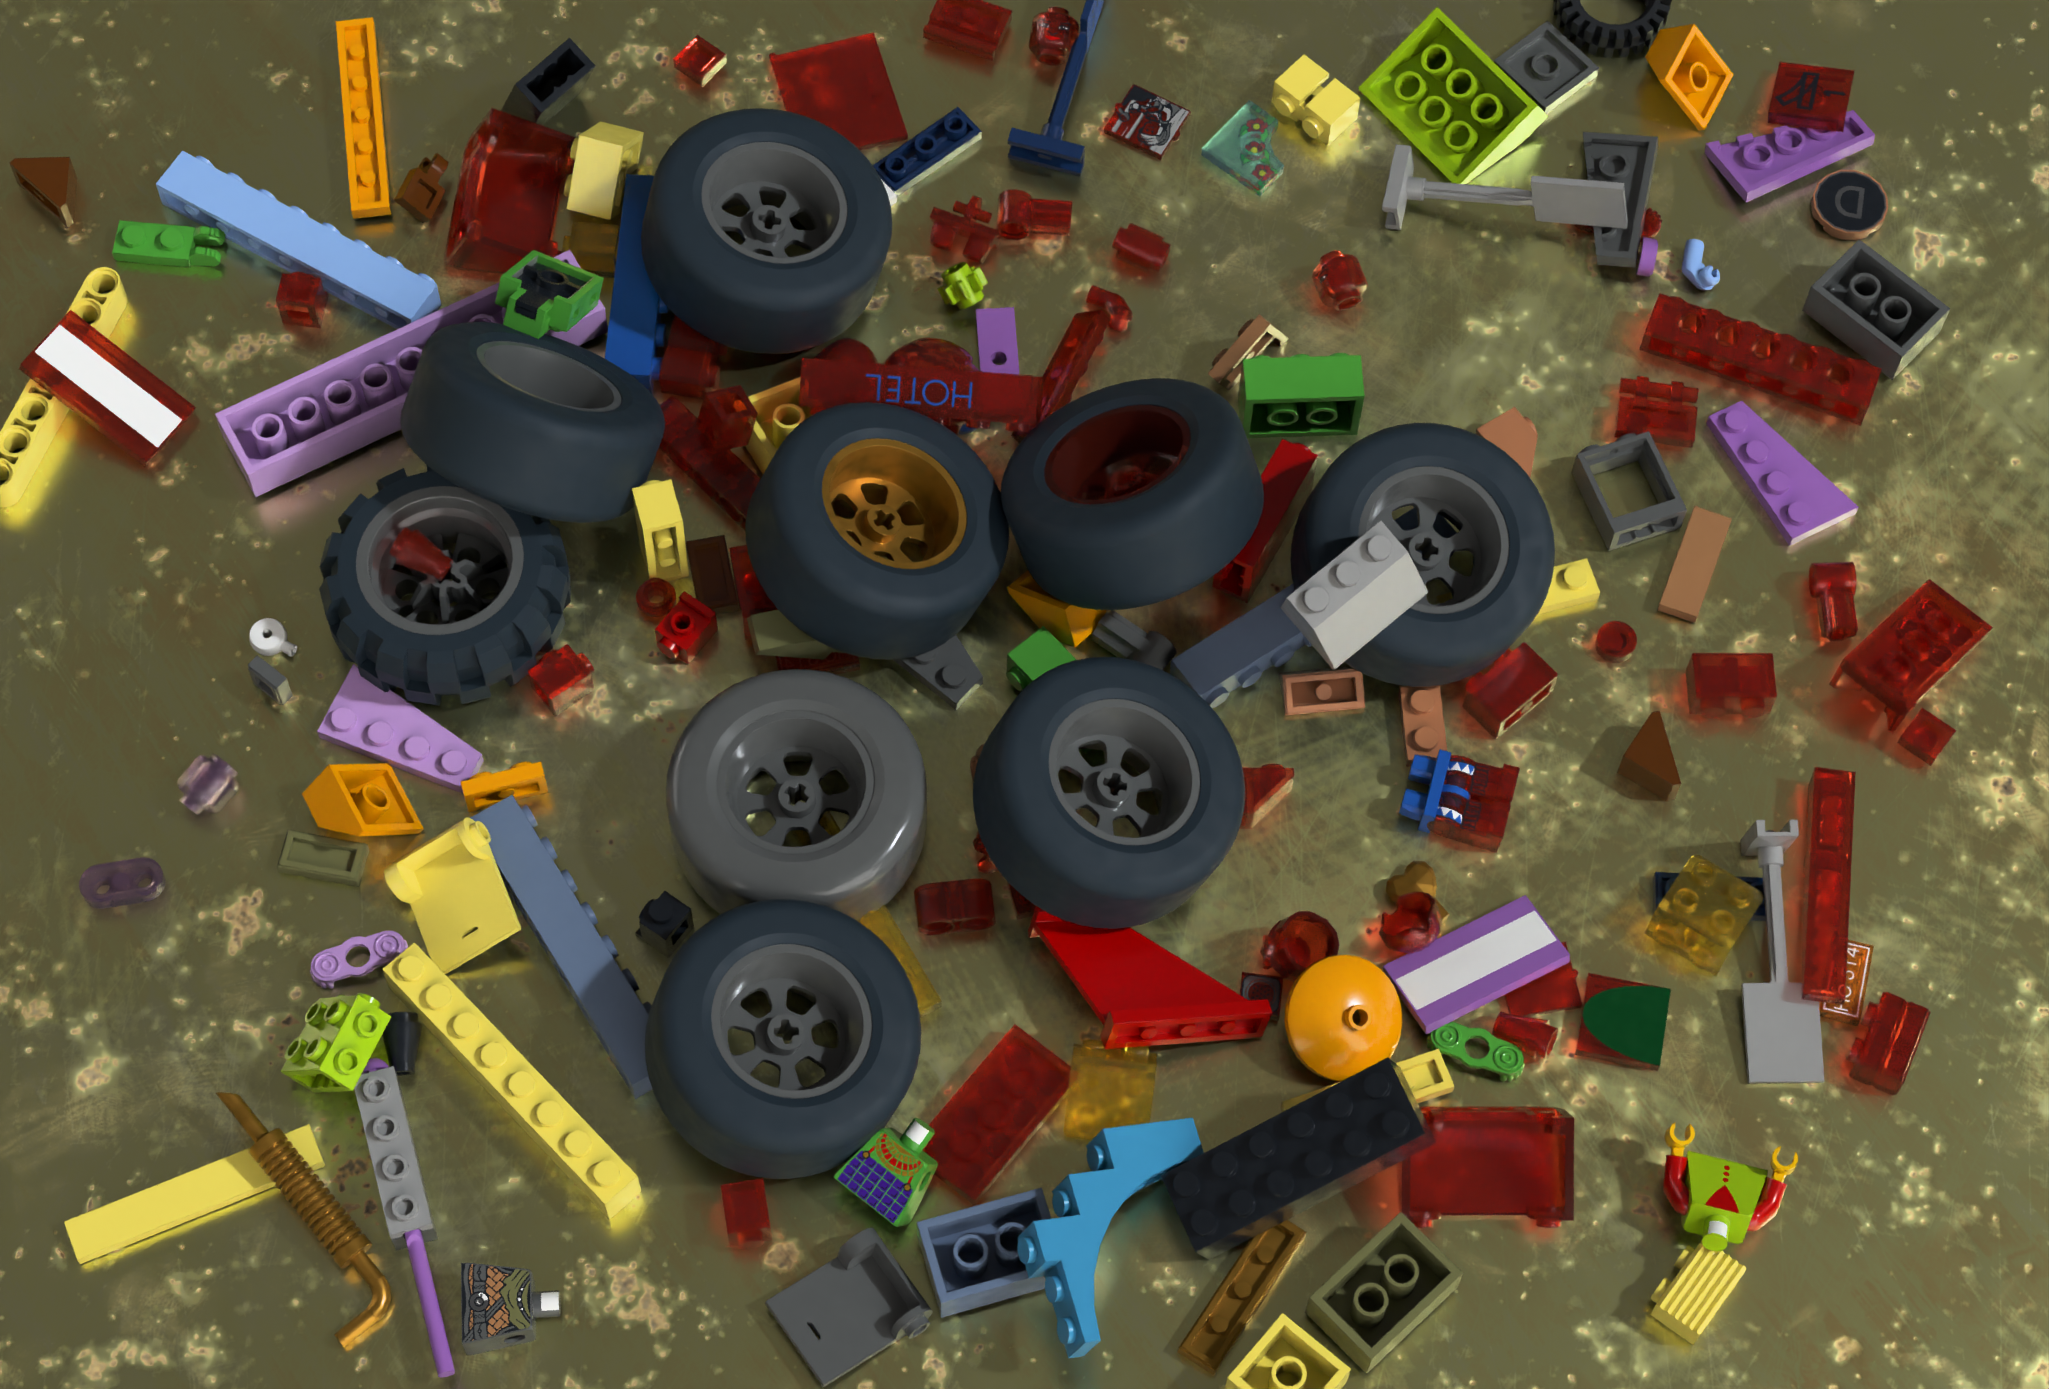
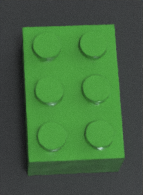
(1301, 395)

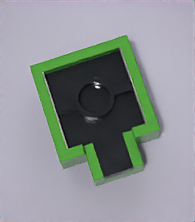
(546, 294)

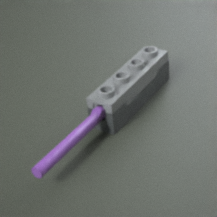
(402, 1190)

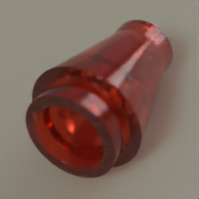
(420, 554)
(1530, 1034)

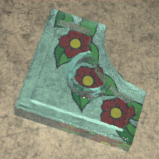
(1245, 149)

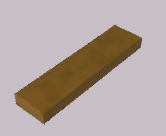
(1240, 1295)

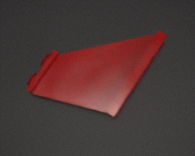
(1145, 990)

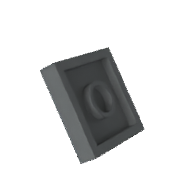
(1547, 66)

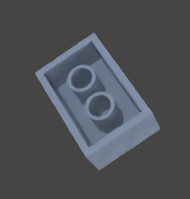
(975, 1252)

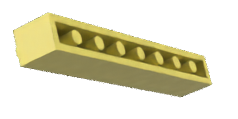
(512, 1081)

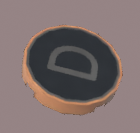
(1849, 204)

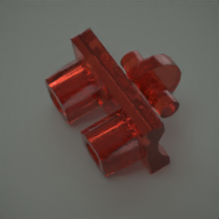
(980, 237)

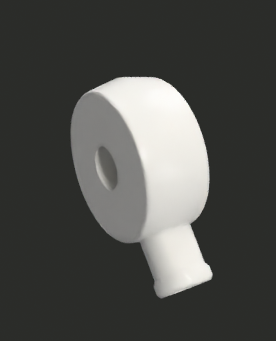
(275, 643)

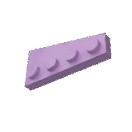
(397, 733)

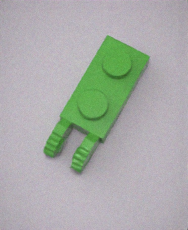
(167, 244)

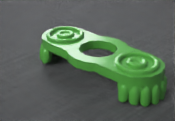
(1502, 1057)

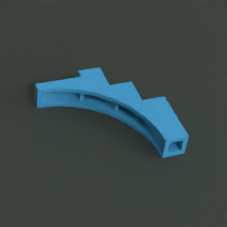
(1068, 1246)

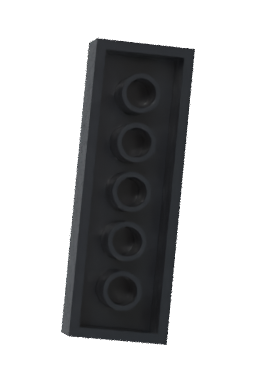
(1298, 1159)

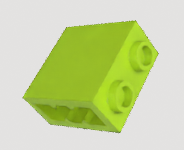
(335, 1043)

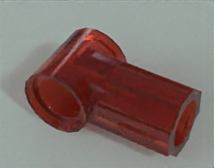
(1022, 215)
(1834, 589)

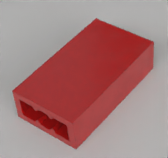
(1286, 487)

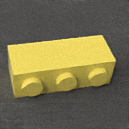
(660, 530)

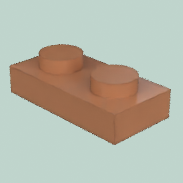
(1422, 721)

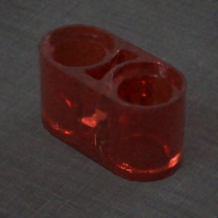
(954, 906)

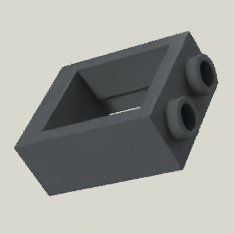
(1640, 524)

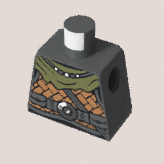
(501, 1307)

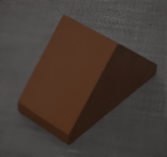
(50, 182)
(1651, 761)

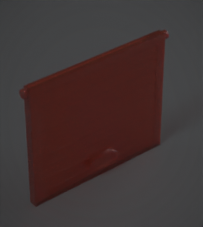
(843, 89)

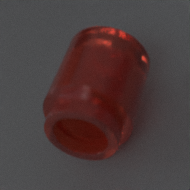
(1141, 248)

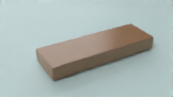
(1694, 564)

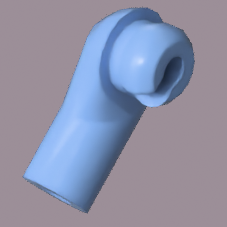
(1692, 267)

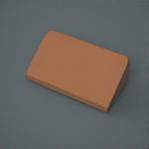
(1322, 690)

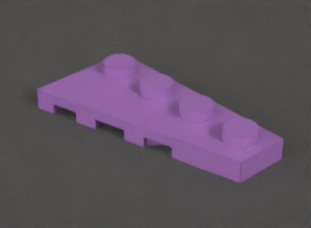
(1785, 155)
(1782, 480)

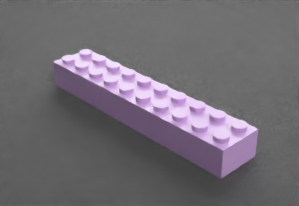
(353, 395)

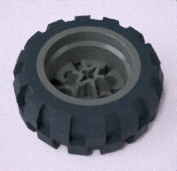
(433, 646)

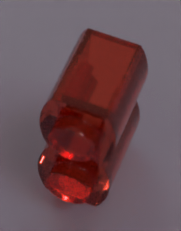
(690, 362)

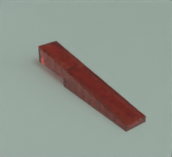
(1827, 885)

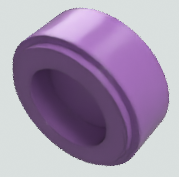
(1647, 257)

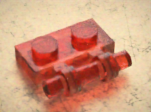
(1667, 422)

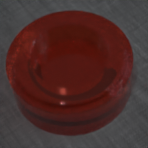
(1615, 641)

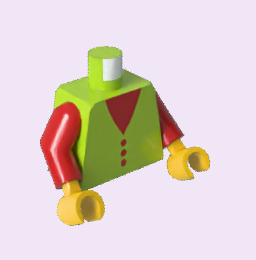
(1721, 1195)

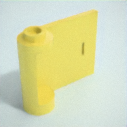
(454, 892)

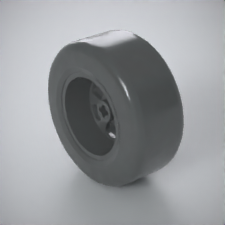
(784, 720)

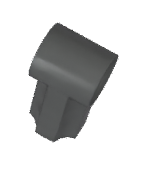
(1130, 642)

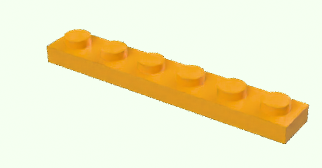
(363, 118)

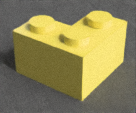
(600, 169)

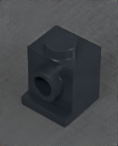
(665, 923)

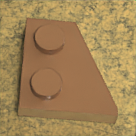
(1252, 340)

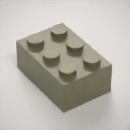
(1383, 1292)

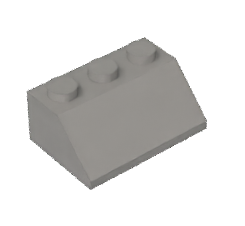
(1356, 595)

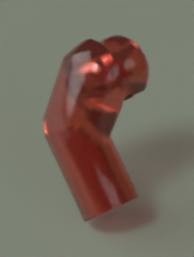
(1114, 304)

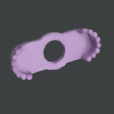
(332, 966)

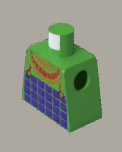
(892, 1171)

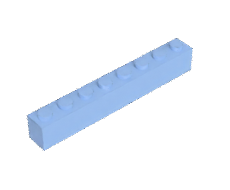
(297, 242)

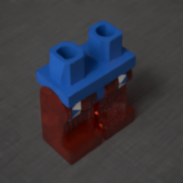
(1462, 800)

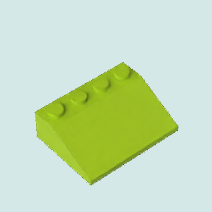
(1452, 100)

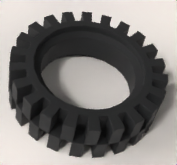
(1611, 36)

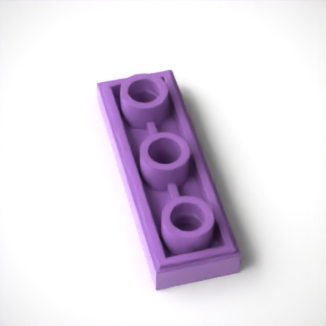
(997, 340)

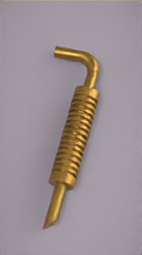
(318, 1208)

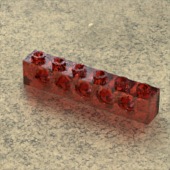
(1769, 374)

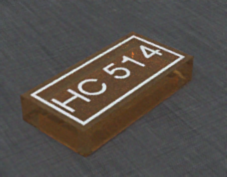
(1858, 967)

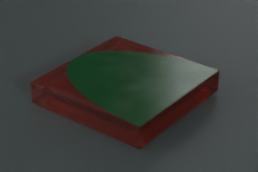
(1622, 1021)

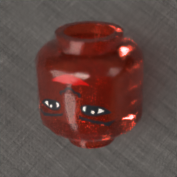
(1053, 36)
(1340, 280)

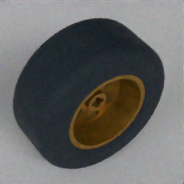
(923, 492)

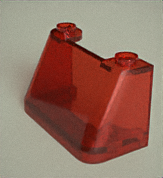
(507, 193)
(1491, 1165)

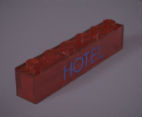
(926, 390)

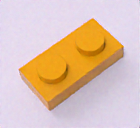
(520, 780)

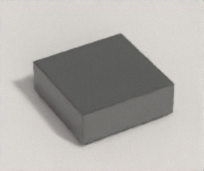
(269, 680)

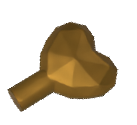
(1417, 877)

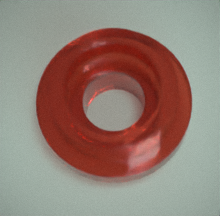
(656, 587)

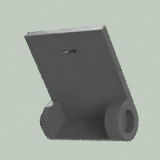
(853, 1305)

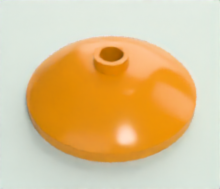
(1322, 1012)

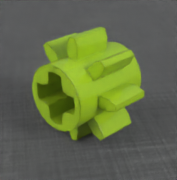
(962, 285)

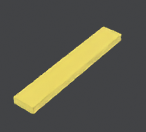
(178, 1200)

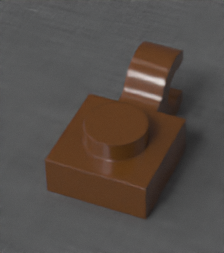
(420, 190)

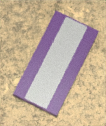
(1476, 964)

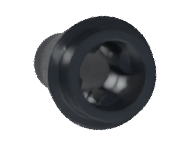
(402, 1041)

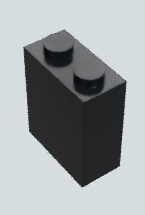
(550, 84)

